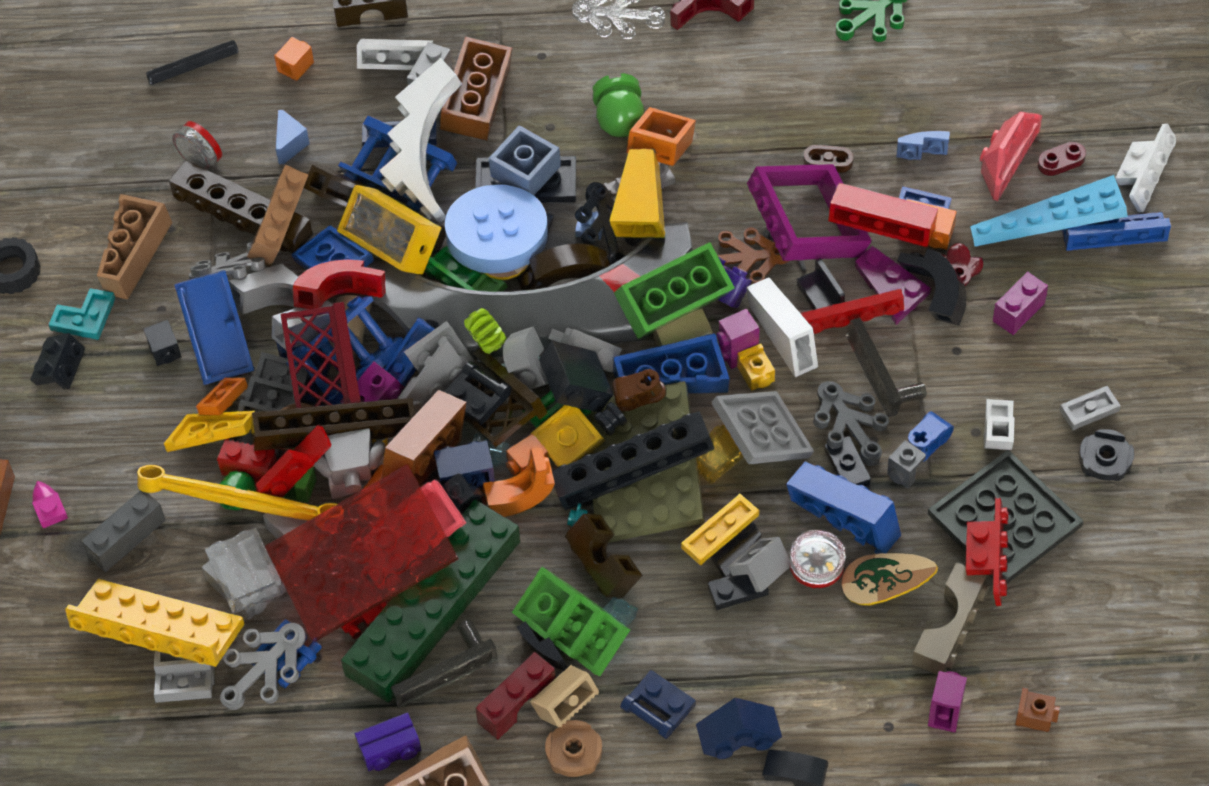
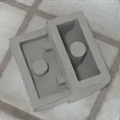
(181, 678)

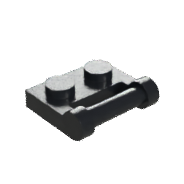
(478, 405)

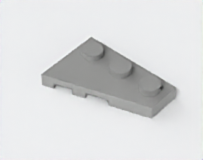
(437, 375)

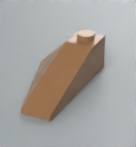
(449, 766)

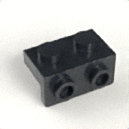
(58, 361)

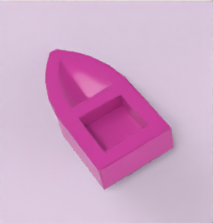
(47, 505)

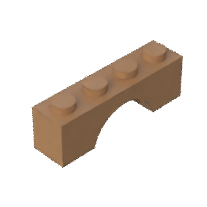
(278, 215)

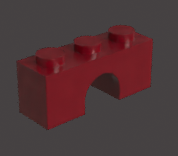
(500, 708)

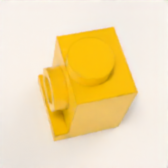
(755, 367)

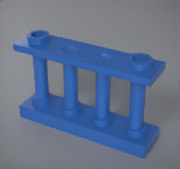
(377, 131)
(386, 345)

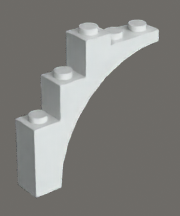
(420, 106)

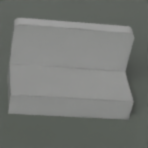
(762, 562)

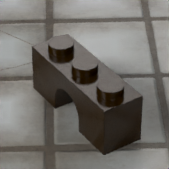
(349, 11)
(589, 541)

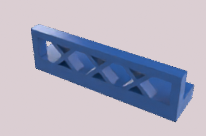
(1117, 232)

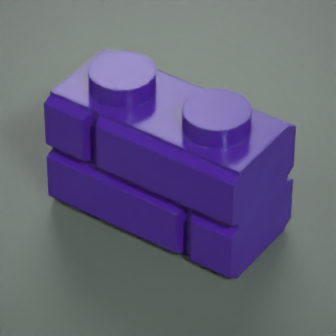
(388, 742)

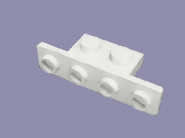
(1144, 166)

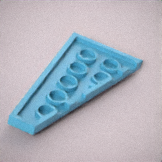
(1077, 207)

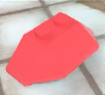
(1008, 150)

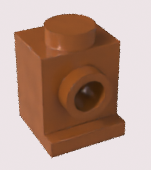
(1036, 711)

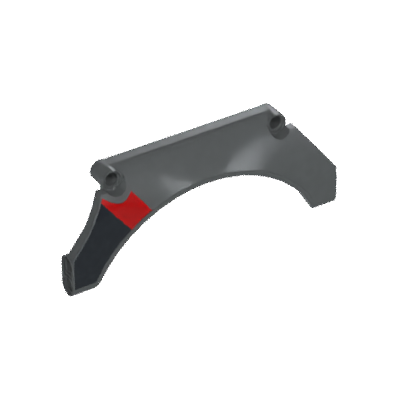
(578, 305)

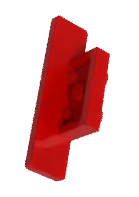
(294, 464)
(985, 550)

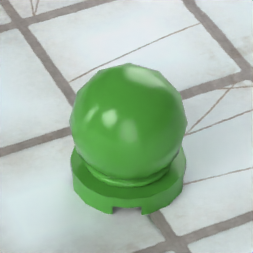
(618, 104)

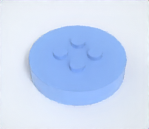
(496, 228)

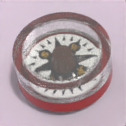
(197, 145)
(817, 559)

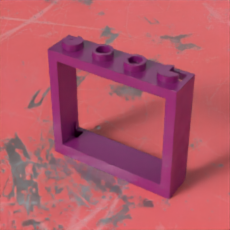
(849, 245)

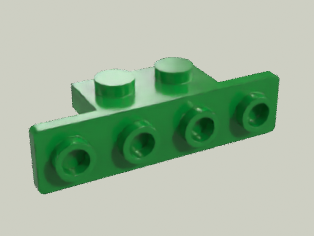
(450, 271)

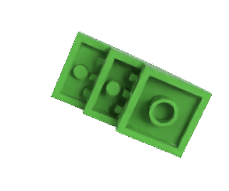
(571, 621)

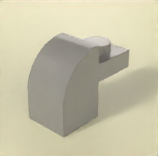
(521, 357)

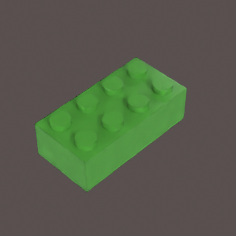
(673, 290)

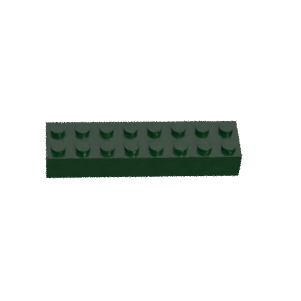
(425, 612)

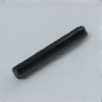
(192, 62)

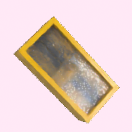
(389, 229)

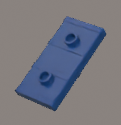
(214, 327)

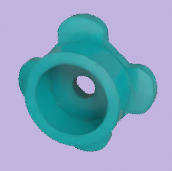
(574, 515)

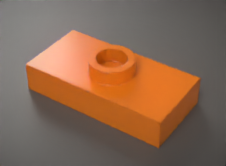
(222, 396)

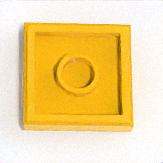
(568, 436)

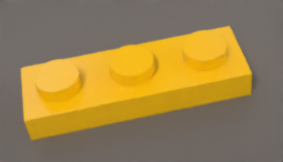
(720, 529)

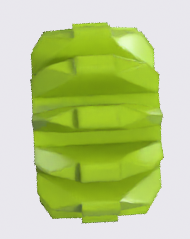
(485, 330)

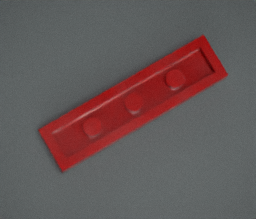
(864, 308)

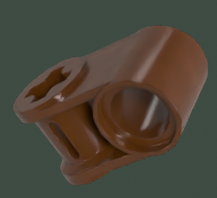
(636, 389)

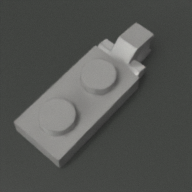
(604, 350)

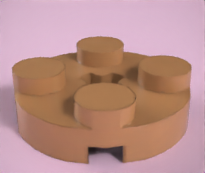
(581, 762)

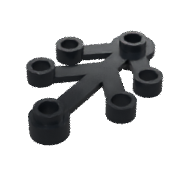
(599, 197)

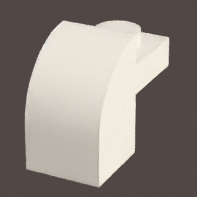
(999, 425)

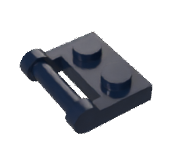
(662, 697)

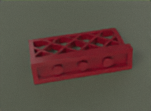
(342, 349)

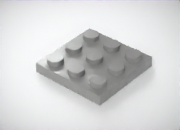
(762, 427)

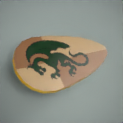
(885, 577)

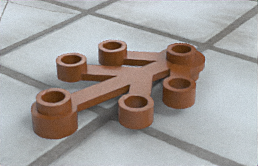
(748, 256)

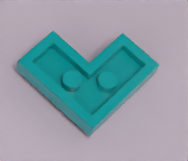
(86, 321)

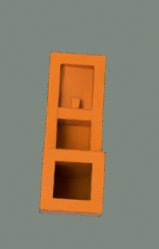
(522, 491)

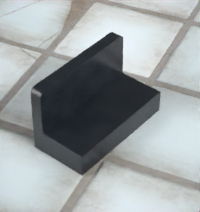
(820, 287)

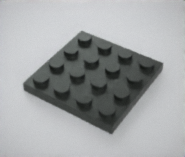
(1035, 513)

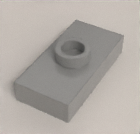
(1090, 408)

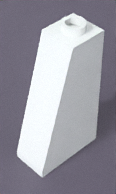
(784, 326)

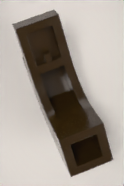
(563, 263)

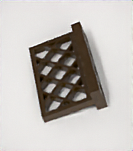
(520, 394)

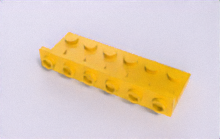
(155, 622)

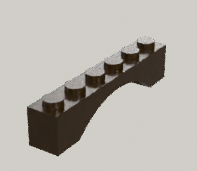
(338, 188)

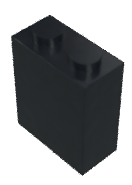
(576, 376)

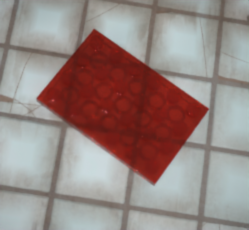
(361, 553)

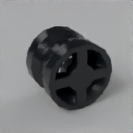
(610, 418)

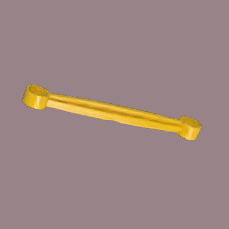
(153, 479)

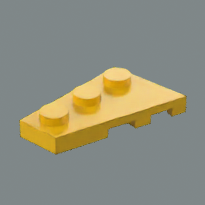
(204, 429)

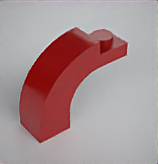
(334, 278)

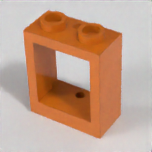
(652, 133)

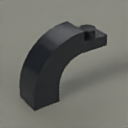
(950, 292)

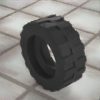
(27, 274)

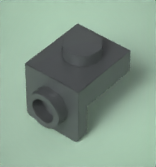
(903, 464)

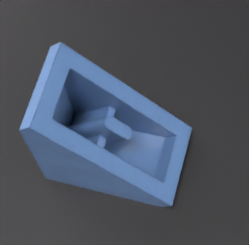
(290, 138)

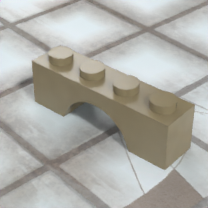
(938, 646)

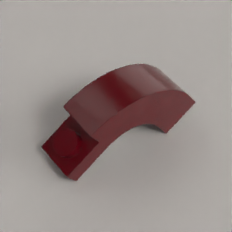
(686, 9)

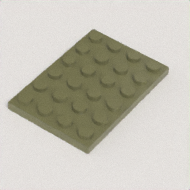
(659, 501)

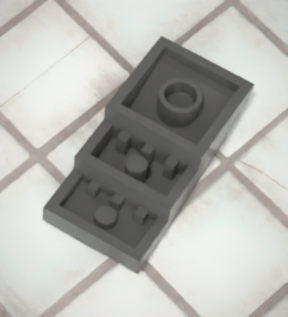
(270, 390)

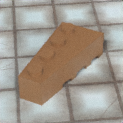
(132, 243)

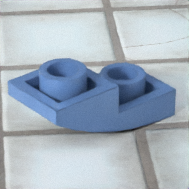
(914, 144)

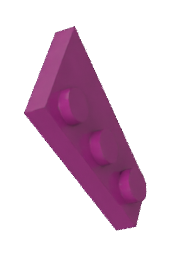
(886, 275)

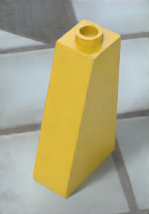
(639, 198)

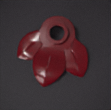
(963, 263)

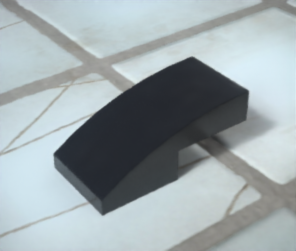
(544, 649)
(795, 768)

